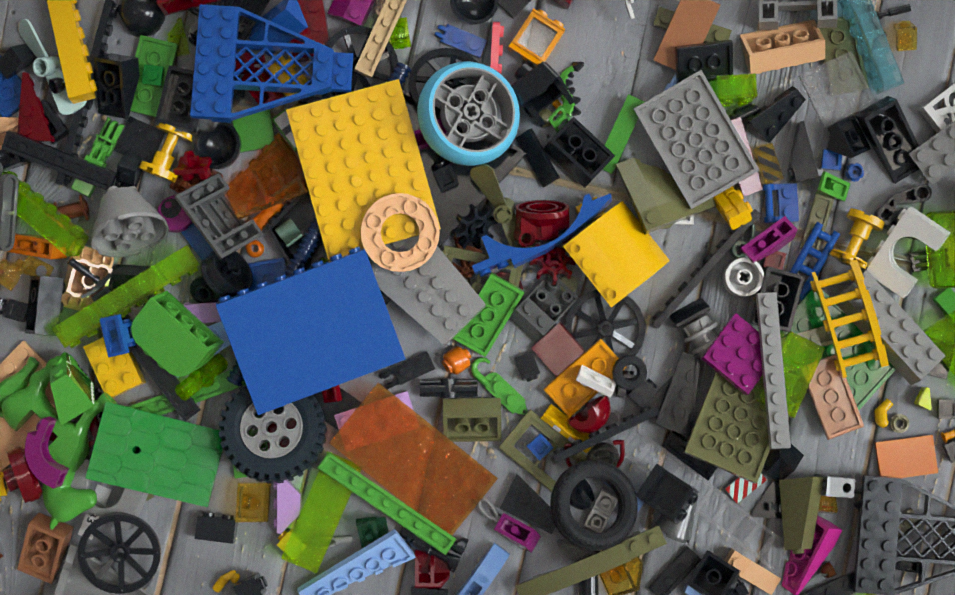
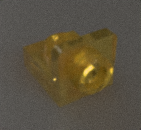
(906, 36)

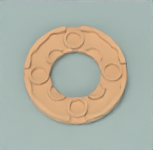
(410, 206)

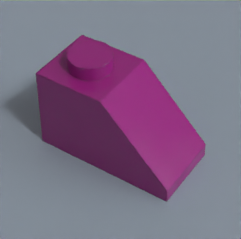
(517, 532)

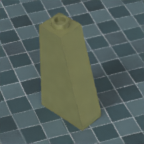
(799, 511)

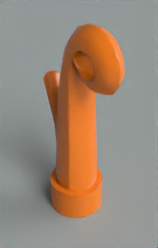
(262, 220)

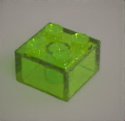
(735, 89)

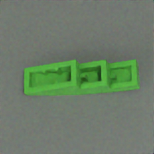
(622, 130)

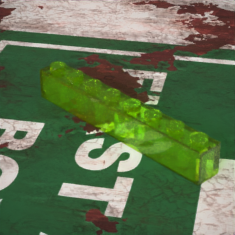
(127, 296)

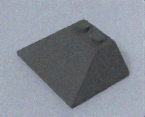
(216, 218)

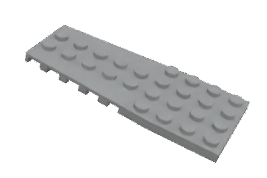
(431, 293)

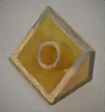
(252, 502)

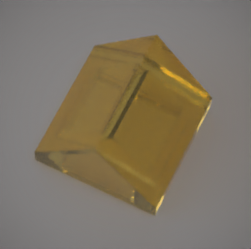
(828, 505)

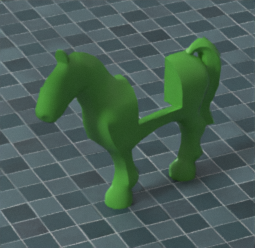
(71, 446)

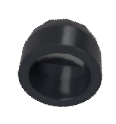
(57, 85)

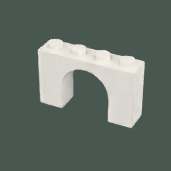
(910, 224)

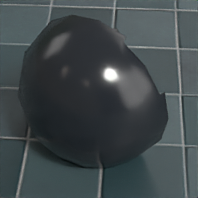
(474, 11)
(141, 16)
(220, 144)

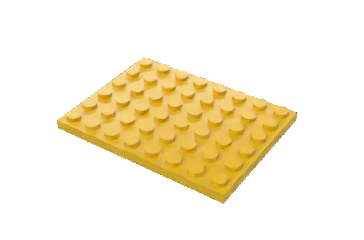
(355, 154)

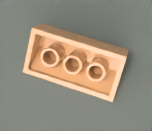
(783, 47)

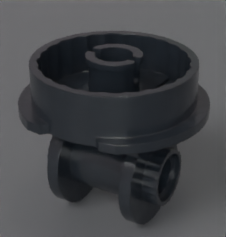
(221, 278)

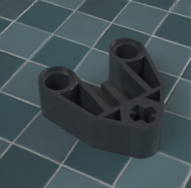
(903, 198)

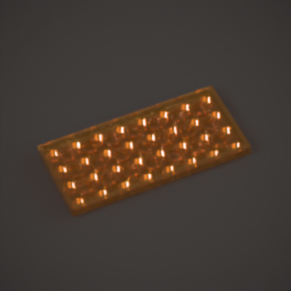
(413, 459)

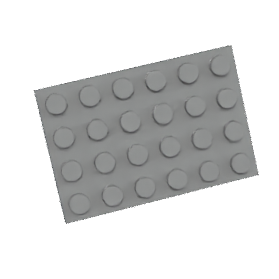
(696, 139)

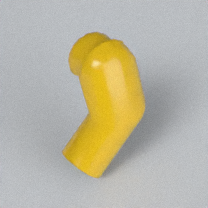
(881, 413)
(224, 579)

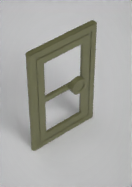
(458, 253)
(556, 439)

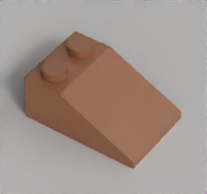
(44, 548)

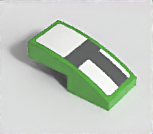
(283, 124)

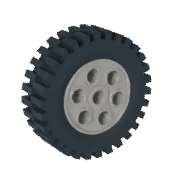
(277, 462)

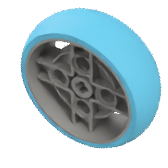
(486, 83)

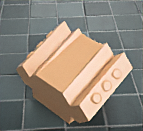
(77, 283)

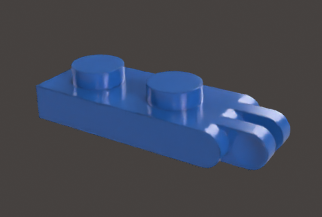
(461, 40)

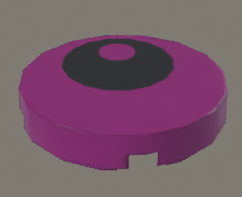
(174, 215)

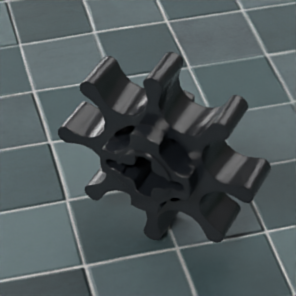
(474, 226)

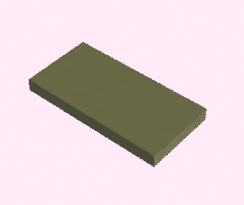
(839, 42)

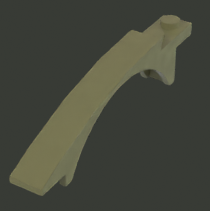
(600, 562)

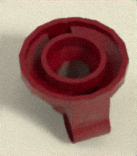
(540, 220)

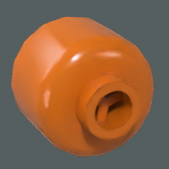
(456, 360)

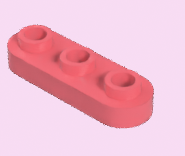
(496, 49)

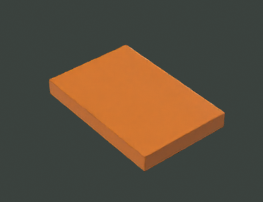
(906, 457)

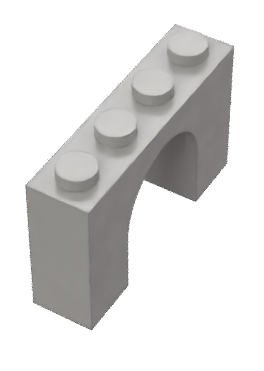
(130, 501)

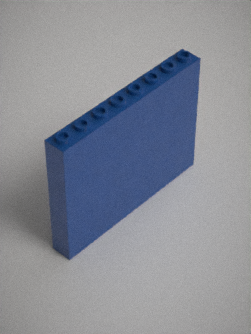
(310, 330)

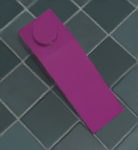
(770, 240)

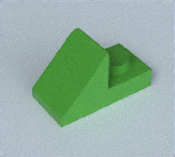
(833, 187)

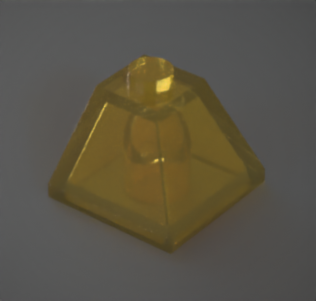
(623, 578)

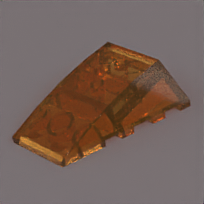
(268, 180)

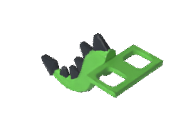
(567, 109)

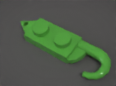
(499, 388)

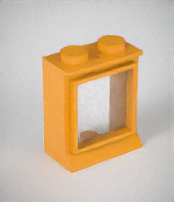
(537, 37)

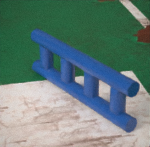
(821, 256)

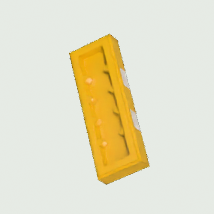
(557, 421)

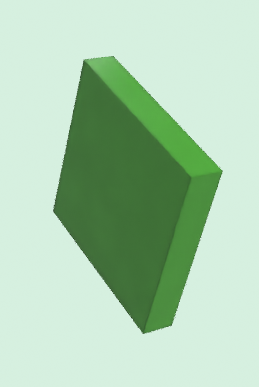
(255, 130)

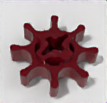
(553, 263)

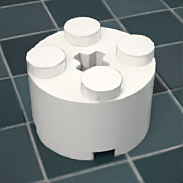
(753, 280)

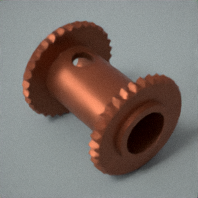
(75, 209)

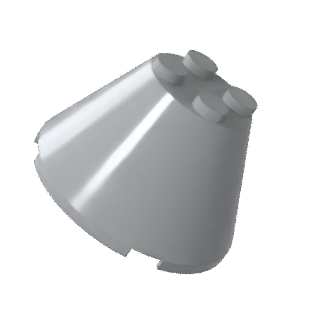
(126, 223)

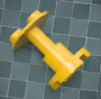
(163, 160)
(860, 232)

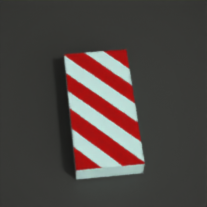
(741, 488)

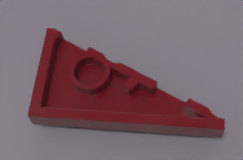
(31, 113)

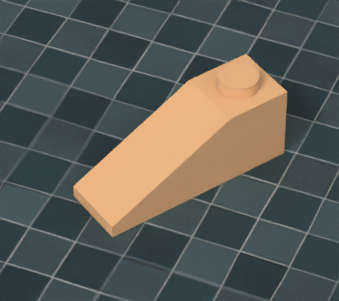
(753, 572)

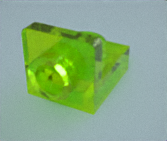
(400, 36)

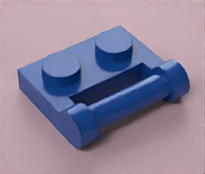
(787, 202)

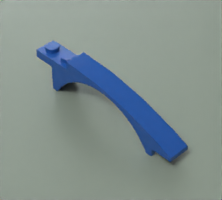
(501, 255)

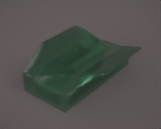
(371, 529)

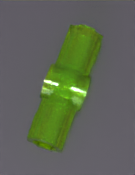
(201, 377)

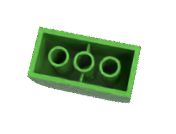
(174, 335)

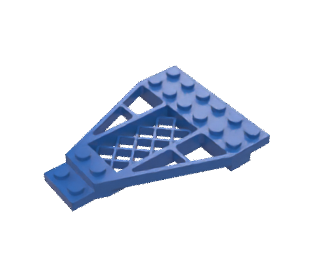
(217, 58)

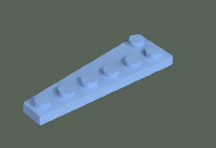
(380, 554)

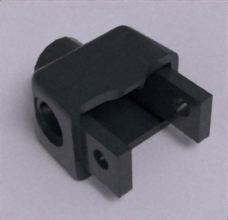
(538, 88)

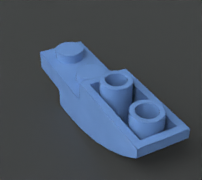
(484, 571)

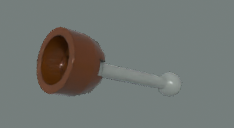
(826, 570)

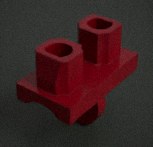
(191, 165)

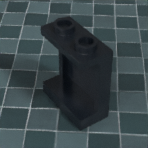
(667, 494)

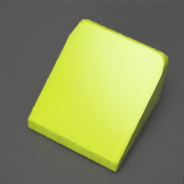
(923, 398)

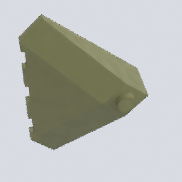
(656, 195)

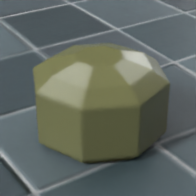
(545, 114)

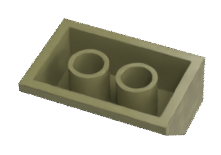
(472, 419)

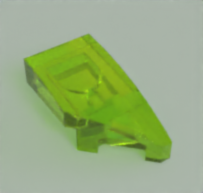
(178, 36)

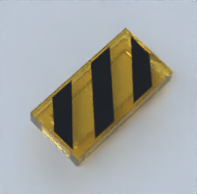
(768, 163)

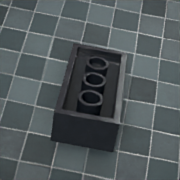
(890, 137)

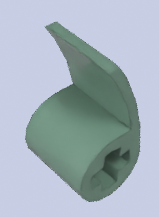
(289, 232)
(741, 243)

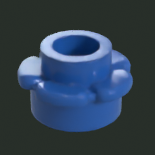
(859, 172)

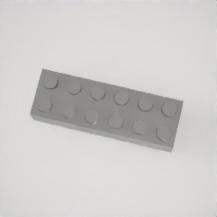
(905, 343)

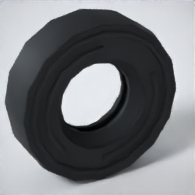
(618, 368)

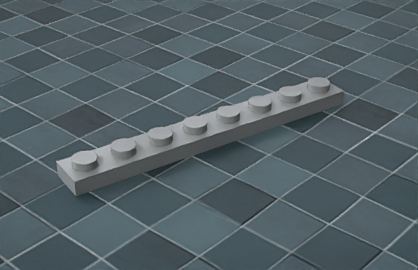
(773, 371)

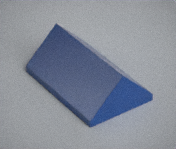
(285, 14)

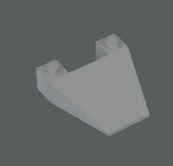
(769, 12)

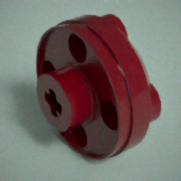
(21, 477)

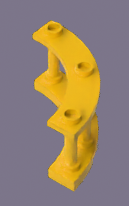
(868, 313)

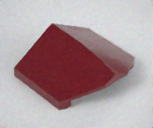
(430, 571)

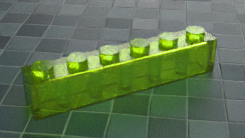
(48, 221)

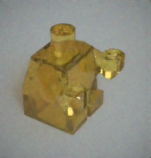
(11, 273)

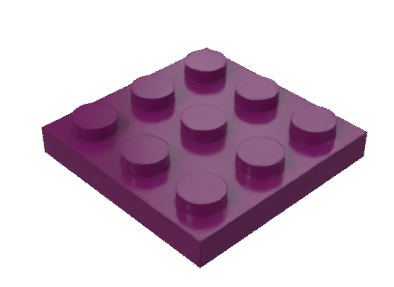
(736, 354)

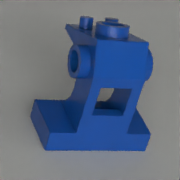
(117, 335)

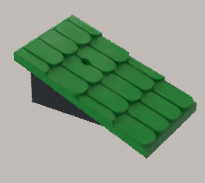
(174, 459)

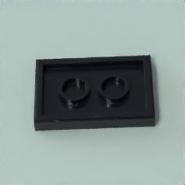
(712, 58)

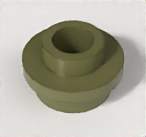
(905, 423)

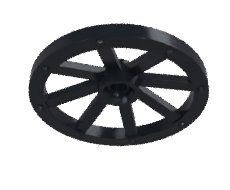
(345, 33)
(428, 58)
(635, 347)
(119, 557)

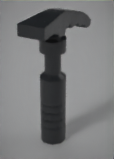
(894, 11)
(86, 272)

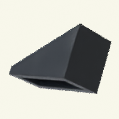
(907, 566)

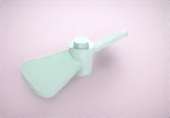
(47, 67)

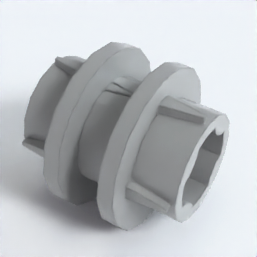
(702, 334)

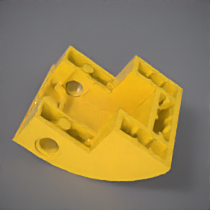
(616, 253)

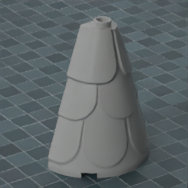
(75, 583)

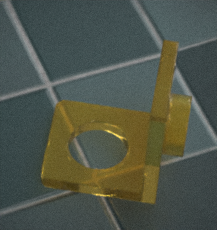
(32, 263)

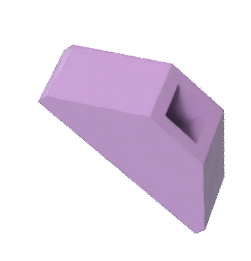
(287, 504)

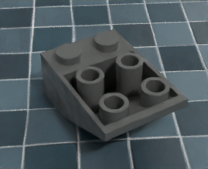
(543, 307)

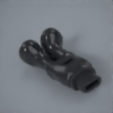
(450, 559)

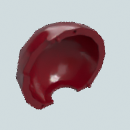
(592, 417)

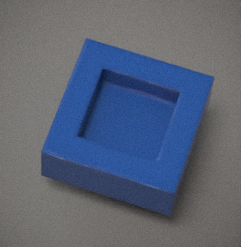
(831, 160)
(539, 446)

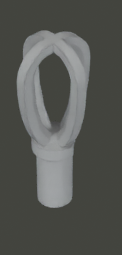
(494, 519)
(340, 540)

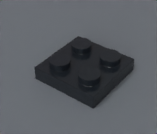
(139, 139)

